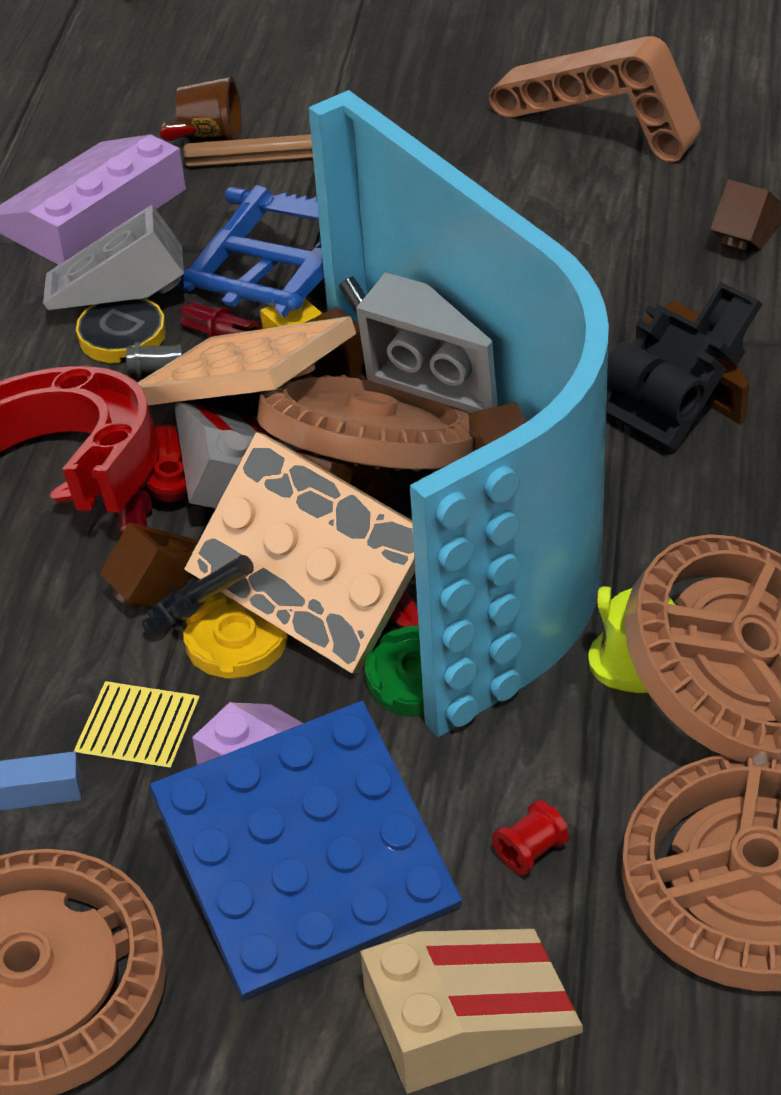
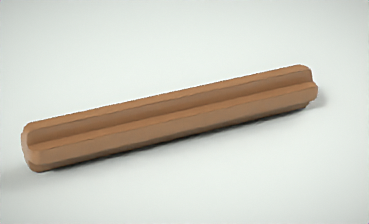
(248, 151)

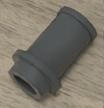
(150, 358)

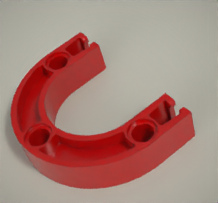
(91, 401)

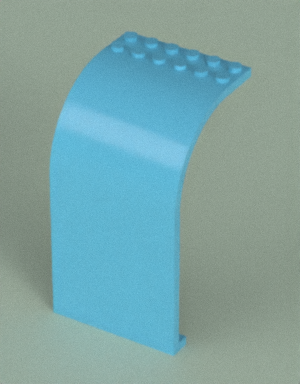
(518, 525)

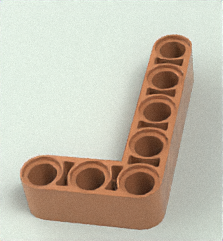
(633, 67)

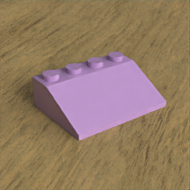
(93, 195)

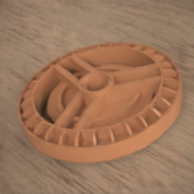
(365, 423)
(718, 650)
(727, 871)
(71, 969)

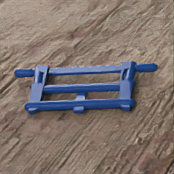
(232, 238)

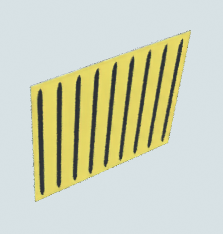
(137, 724)

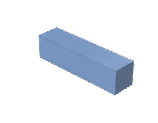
(39, 780)

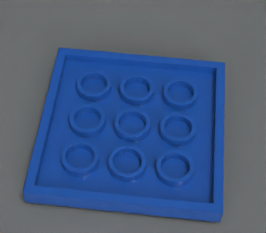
(304, 849)

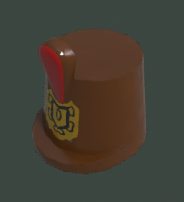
(206, 111)

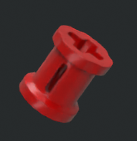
(530, 837)

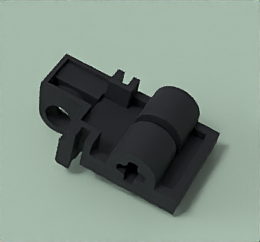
(675, 365)

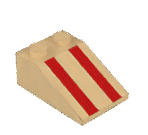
(464, 1000)

